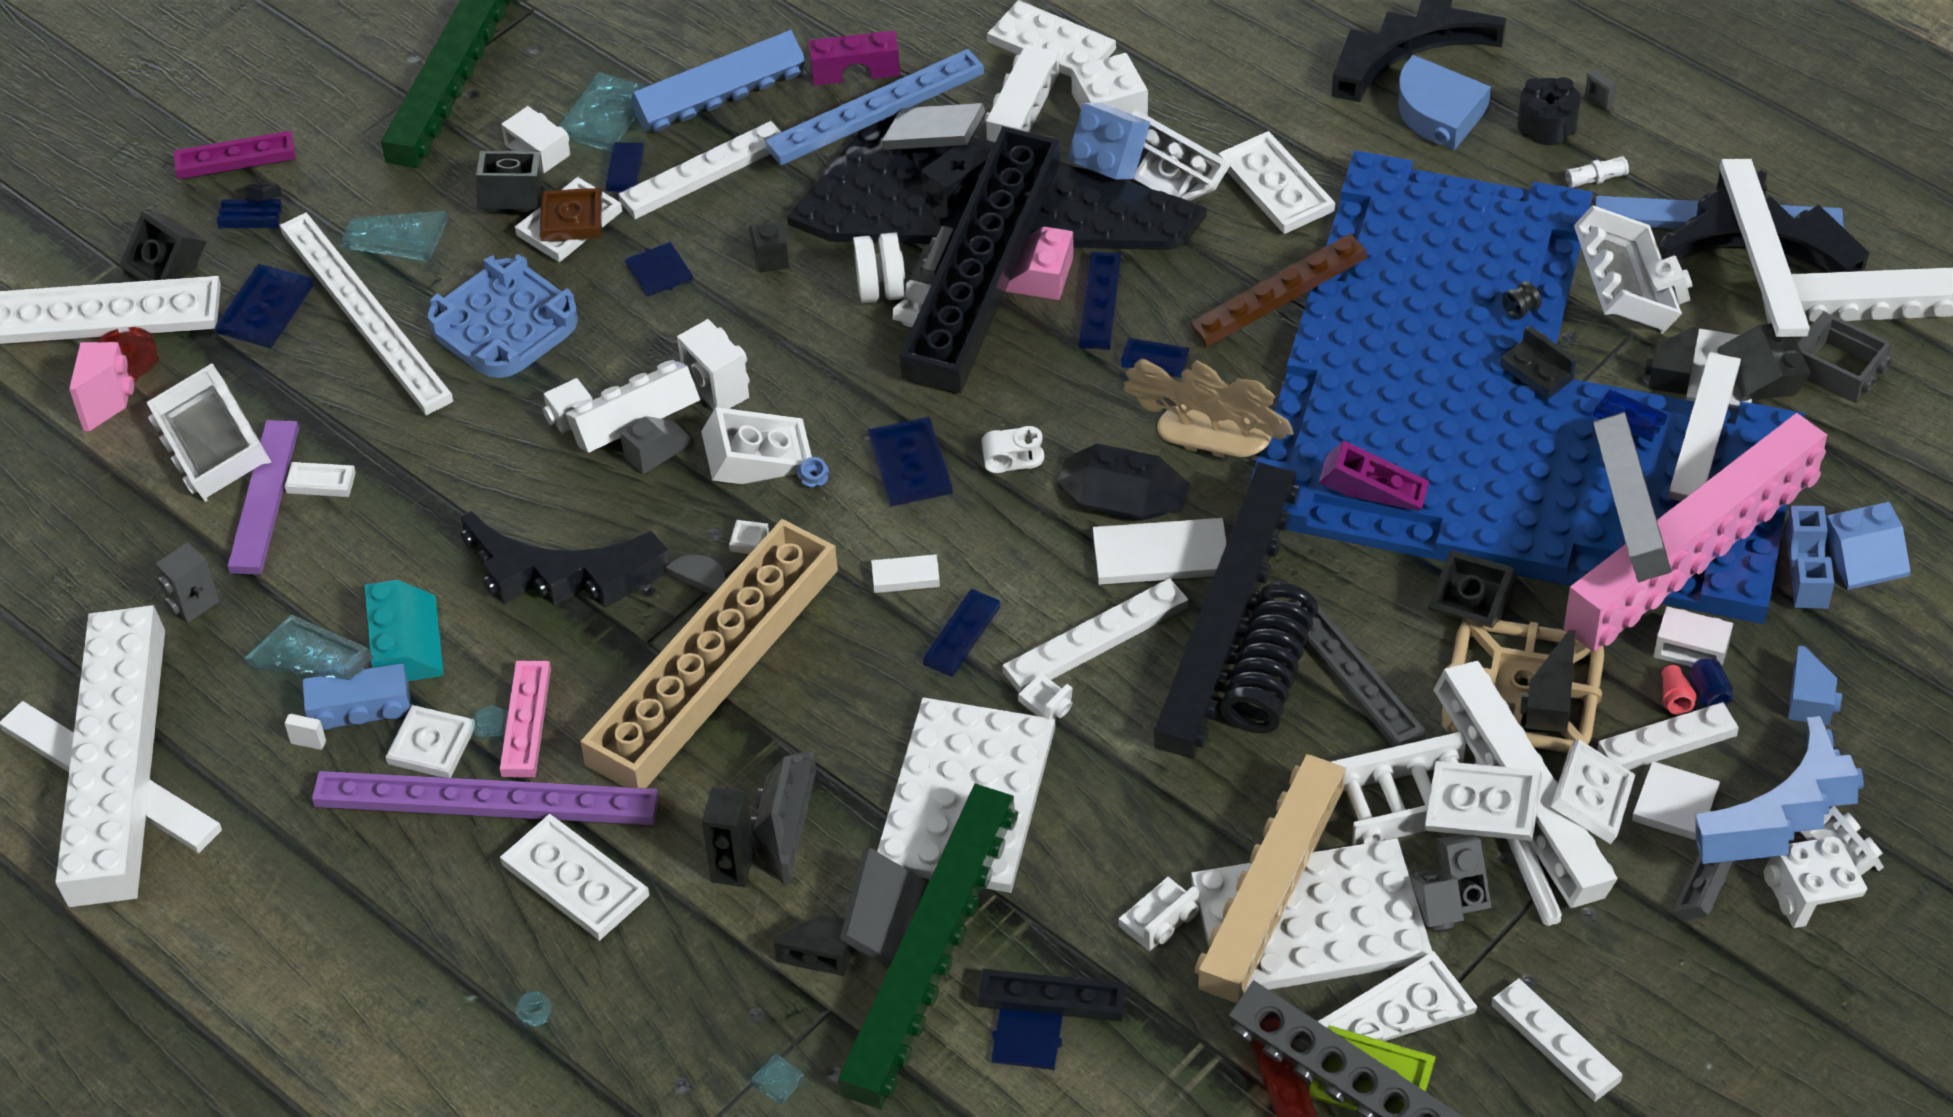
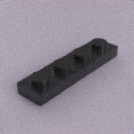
(1052, 994)

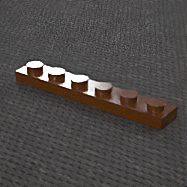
(1278, 290)

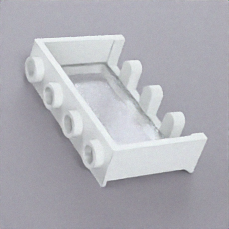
(1617, 259)
(206, 432)

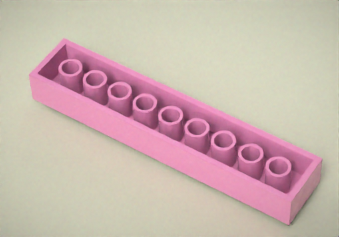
(1699, 531)

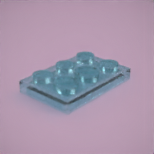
(602, 112)

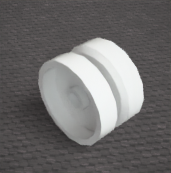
(881, 267)

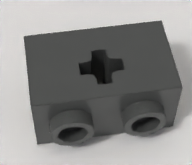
(186, 583)

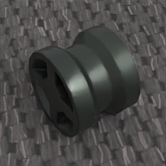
(1521, 300)

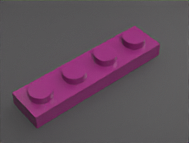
(234, 154)

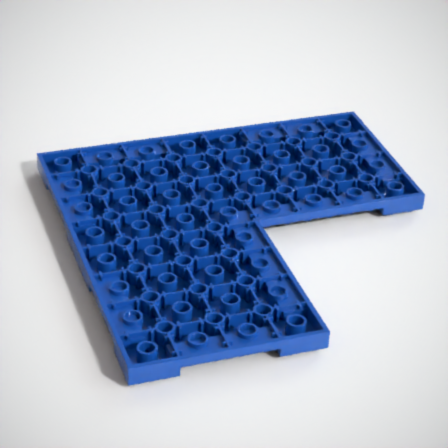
(1411, 371)

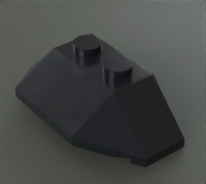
(1122, 482)

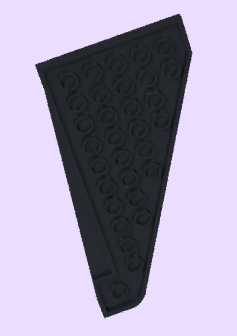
(881, 193)

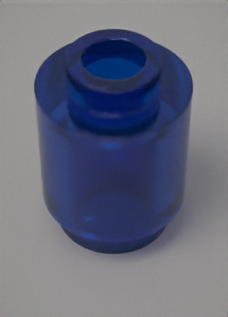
(1711, 682)

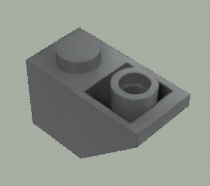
(1464, 859)

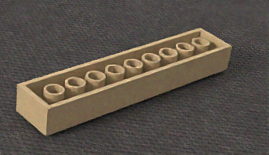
(709, 656)

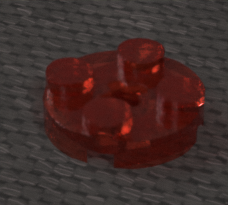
(142, 349)

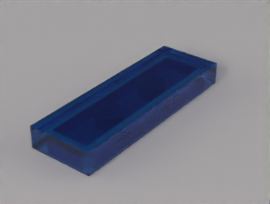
(961, 632)

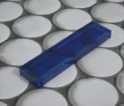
(1100, 300)

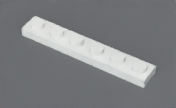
(698, 171)
(1097, 635)

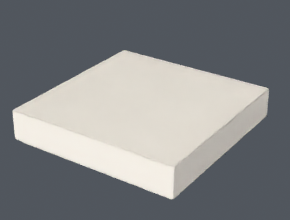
(430, 741)
(1673, 798)

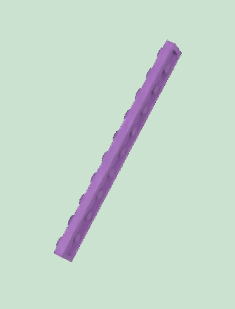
(485, 797)

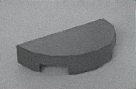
(698, 572)

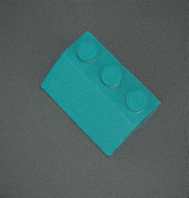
(404, 628)

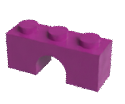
(834, 54)

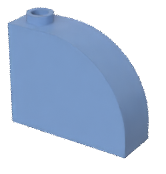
(1440, 102)

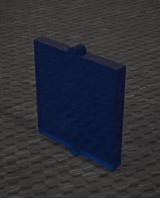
(659, 269)
(1027, 1039)

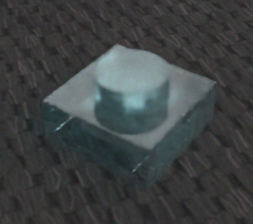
(777, 1079)

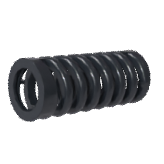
(1286, 620)

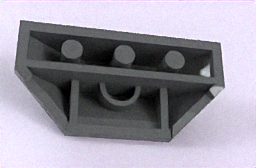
(783, 812)

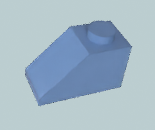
(1812, 689)

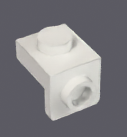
(1668, 274)
(910, 306)
(1046, 698)

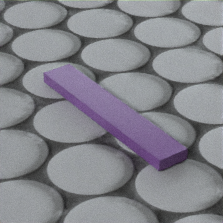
(263, 499)

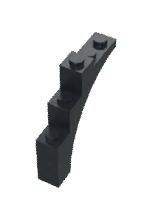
(1435, 26)
(1810, 236)
(559, 574)

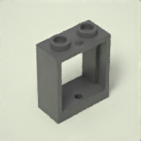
(1851, 340)

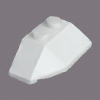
(1177, 164)

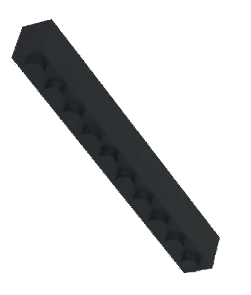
(1226, 611)

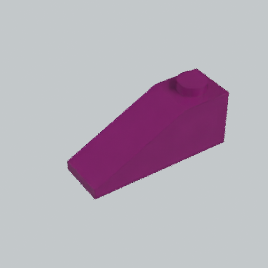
(1372, 478)

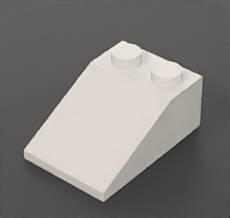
(753, 445)

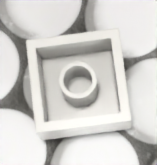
(1110, 82)
(714, 365)

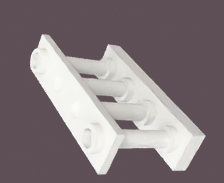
(1387, 765)

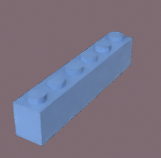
(718, 81)

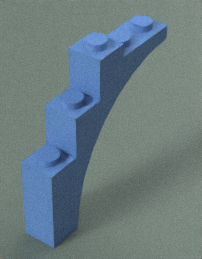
(1796, 805)

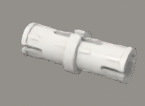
(1596, 172)

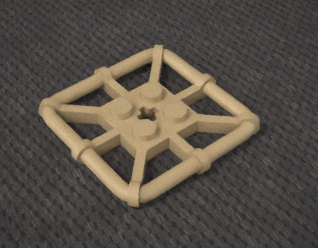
(1513, 664)

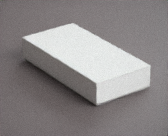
(320, 479)
(905, 573)

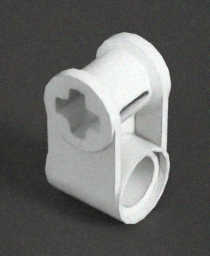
(1009, 450)

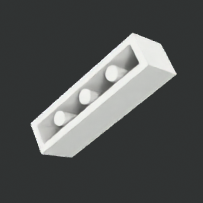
(1023, 91)
(650, 395)

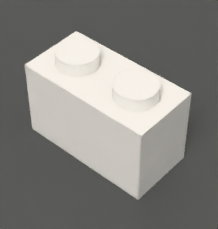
(536, 133)
(1691, 637)

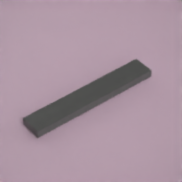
(1362, 682)

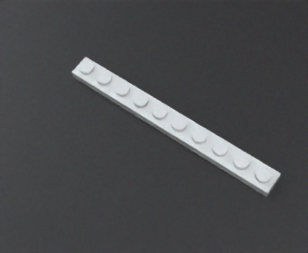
(366, 314)

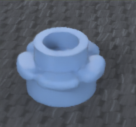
(813, 464)

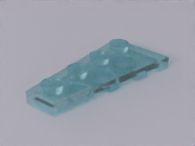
(309, 650)

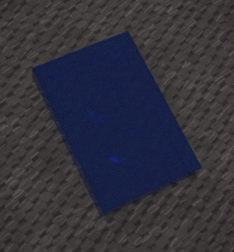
(264, 305)
(910, 461)

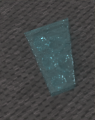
(397, 235)

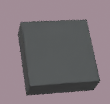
(1600, 89)

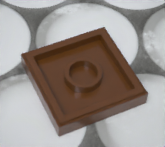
(571, 214)

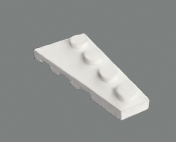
(1405, 1003)

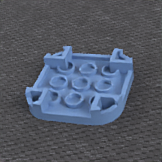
(502, 317)

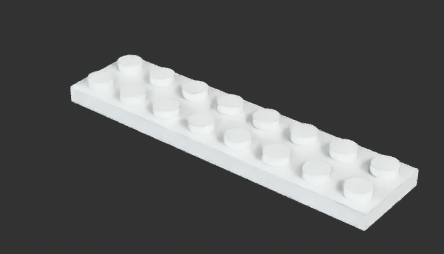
(100, 308)

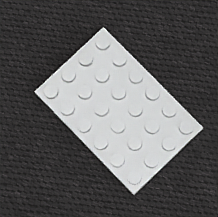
(945, 757)
(1343, 920)

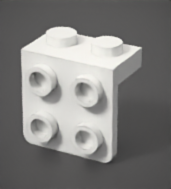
(1812, 875)

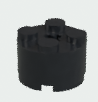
(1549, 110)

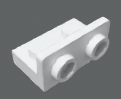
(1862, 852)
(1160, 913)

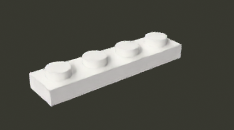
(1670, 737)
(1557, 1040)

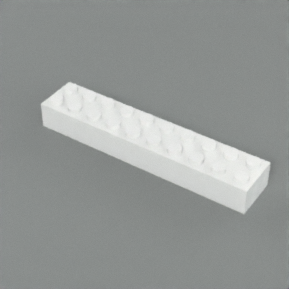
(111, 757)

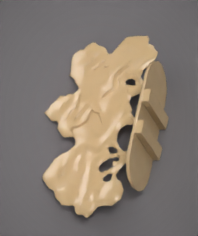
(1208, 411)

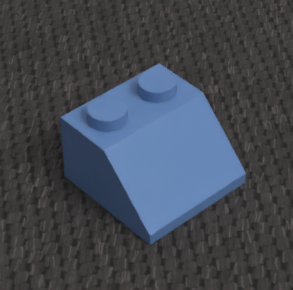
(1867, 545)

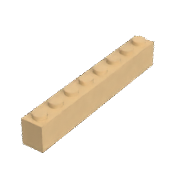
(1271, 879)

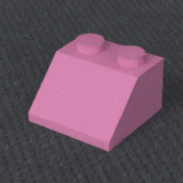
(1043, 264)
(100, 383)

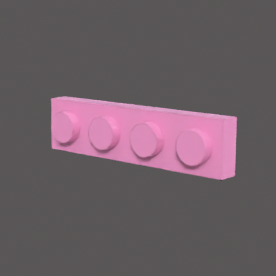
(525, 719)

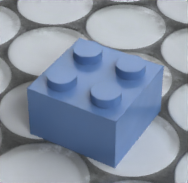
(1108, 141)

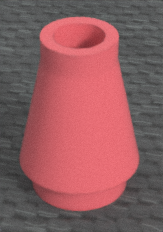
(1677, 692)

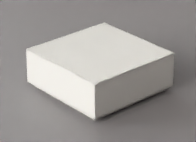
(747, 536)
(305, 731)

